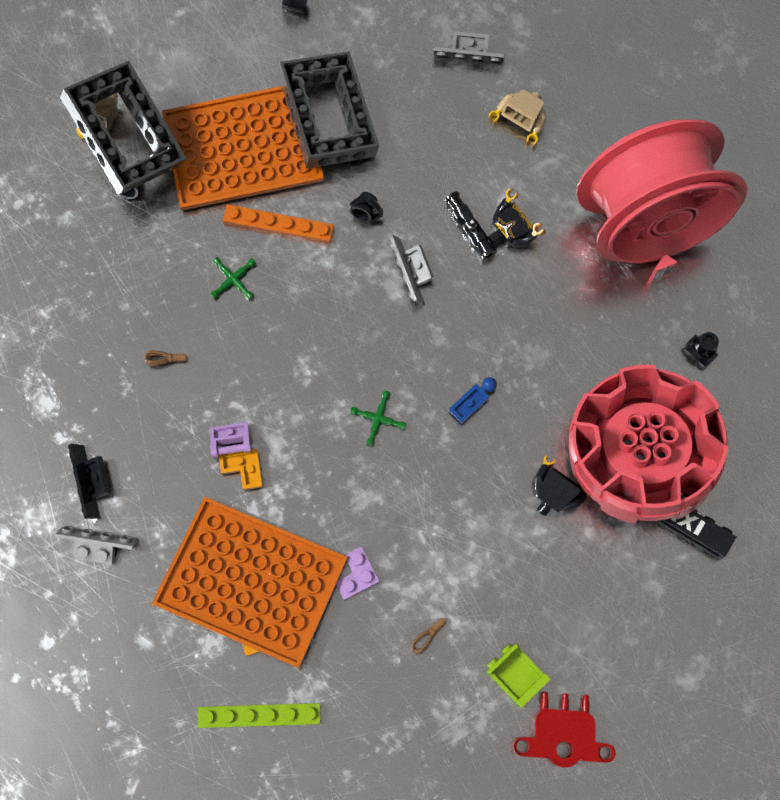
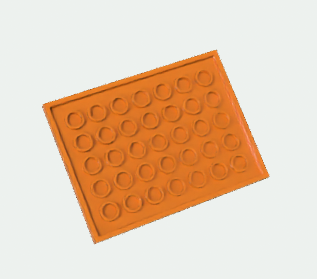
(237, 148)
(250, 582)

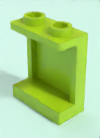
(517, 675)

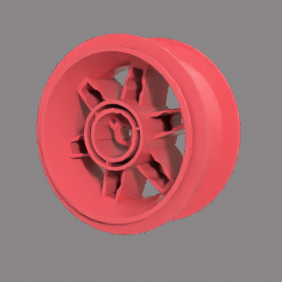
(660, 191)

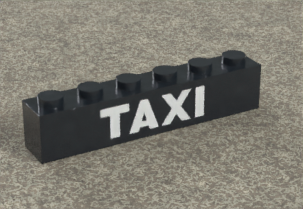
(703, 533)

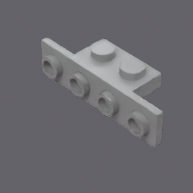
(470, 44)
(414, 267)
(95, 545)

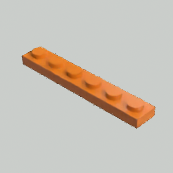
(278, 223)

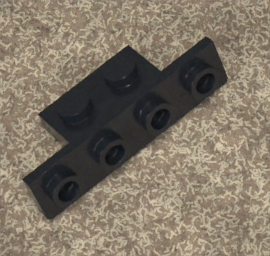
(90, 480)

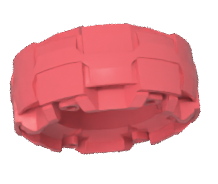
(652, 486)

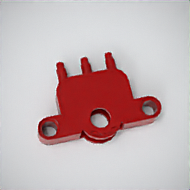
(573, 727)

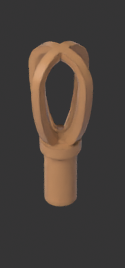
(170, 357)
(432, 631)

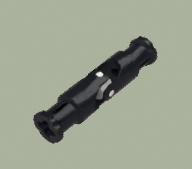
(465, 218)

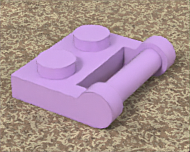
(227, 435)

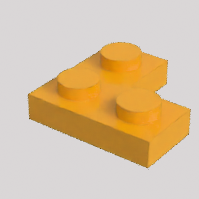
(245, 463)

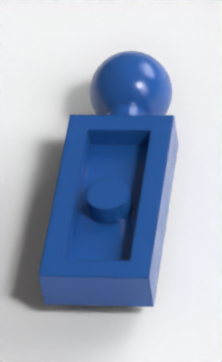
(472, 400)

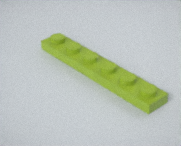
(259, 715)

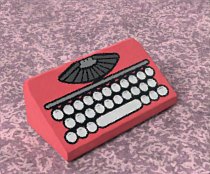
(663, 269)

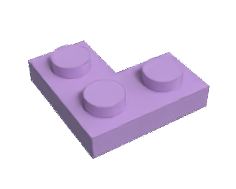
(361, 577)

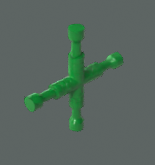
(233, 278)
(378, 418)

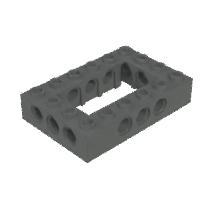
(322, 69)
(125, 81)

